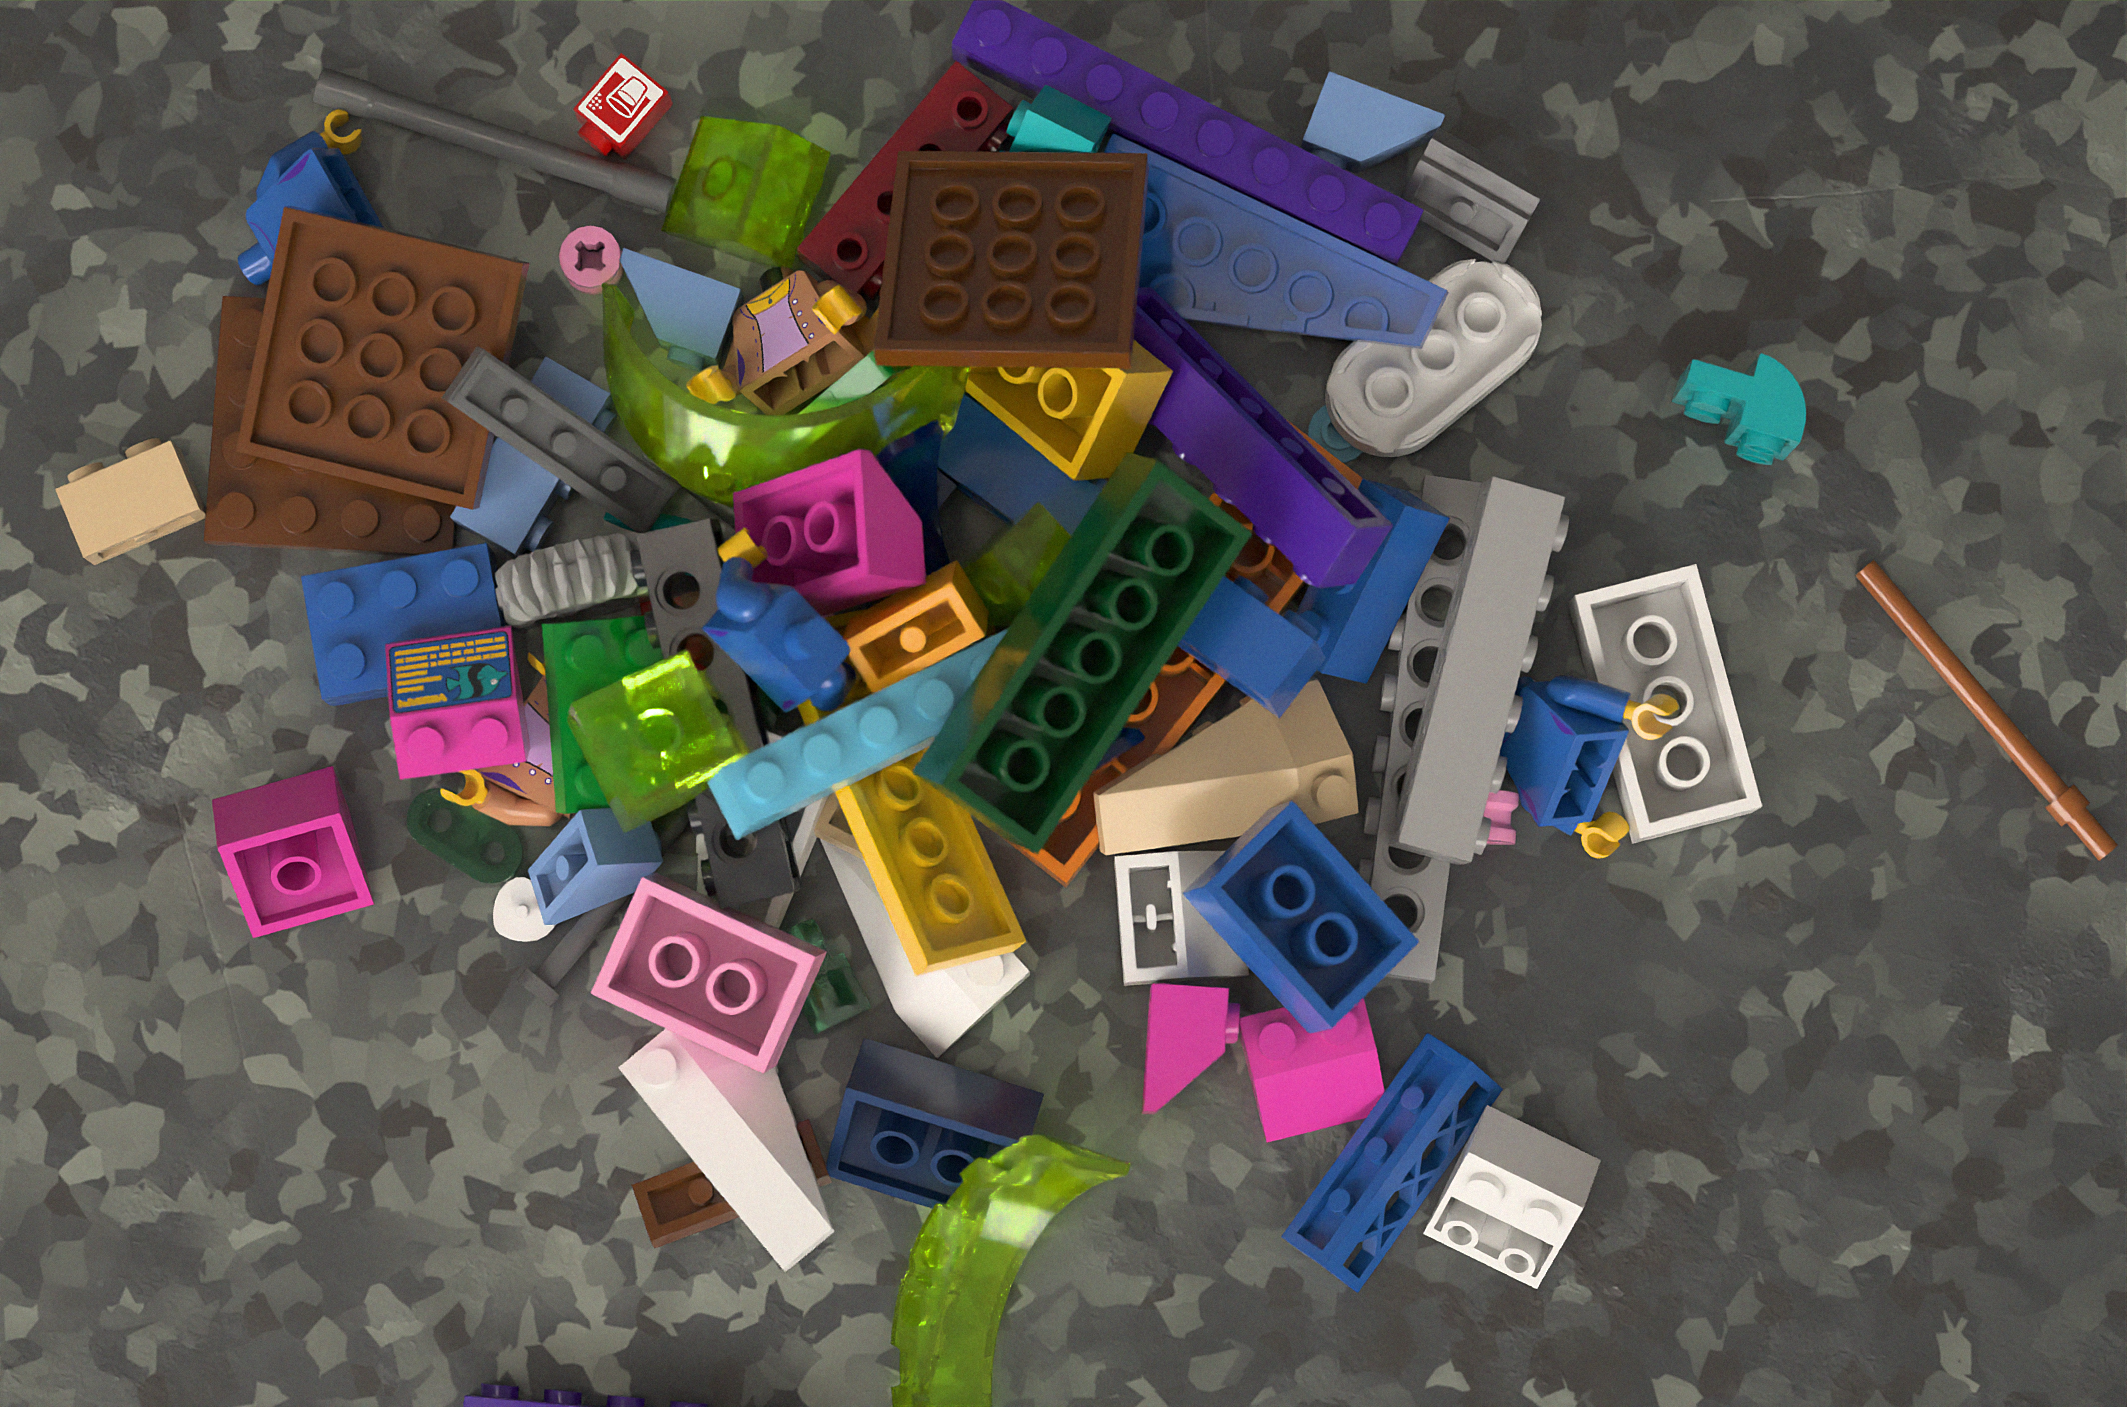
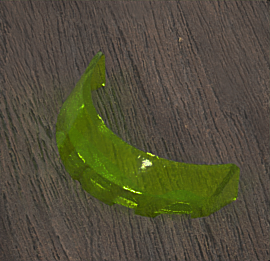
(729, 450)
(969, 1259)

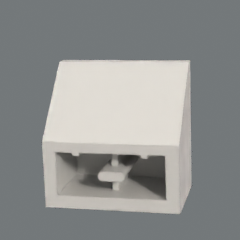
(1160, 929)
(1512, 1197)

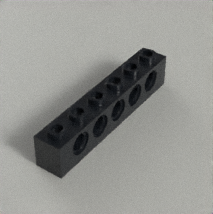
(660, 558)

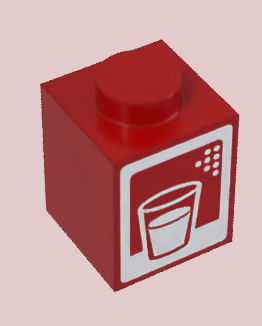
(621, 108)

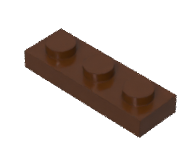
(688, 1202)

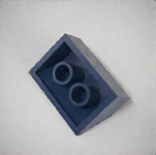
(920, 1122)

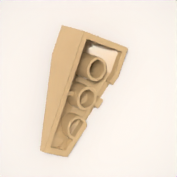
(1231, 777)

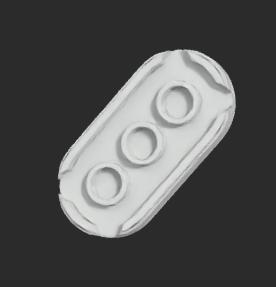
(1406, 396)

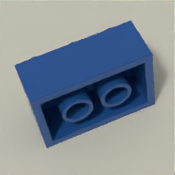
(389, 601)
(1301, 917)

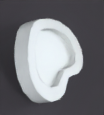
(518, 913)

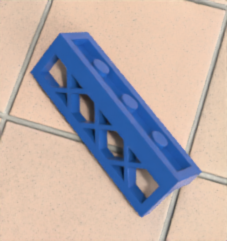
(1388, 1158)

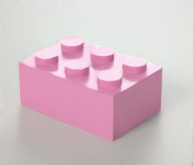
(708, 972)

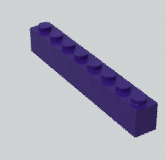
(1184, 128)

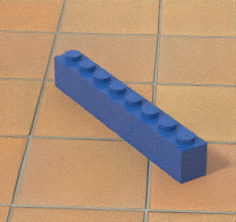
(1233, 632)

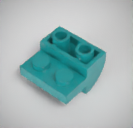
(1762, 406)

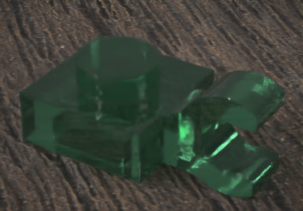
(835, 991)

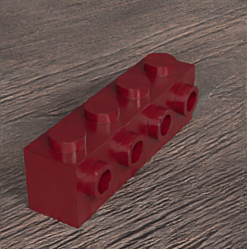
(853, 234)

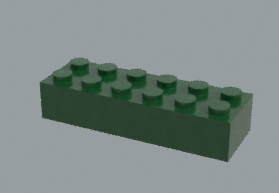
(1082, 652)

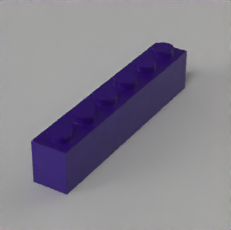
(1256, 455)

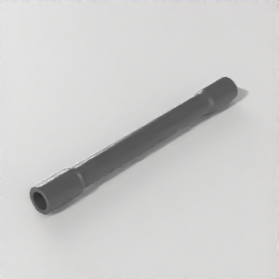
(618, 179)

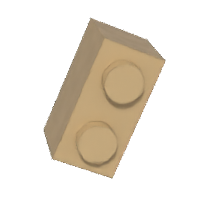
(130, 500)

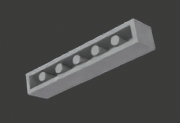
(1478, 672)

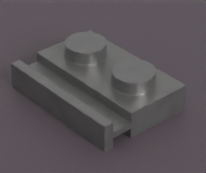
(1472, 196)

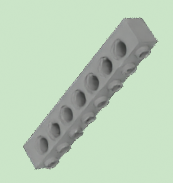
(1402, 696)

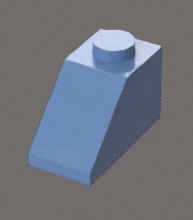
(1365, 126)
(684, 309)
(592, 865)

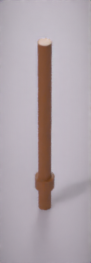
(2065, 802)

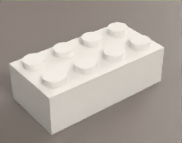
(1659, 640)

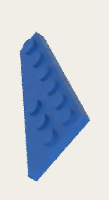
(1256, 268)

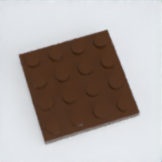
(1012, 260)
(364, 345)
(291, 506)

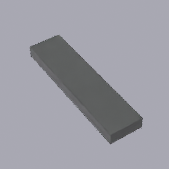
(560, 441)

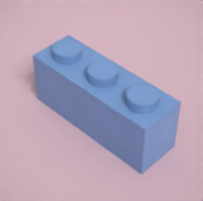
(520, 491)

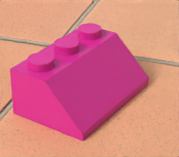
(834, 533)

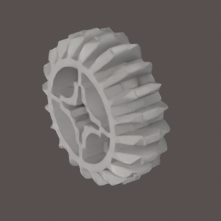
(570, 582)

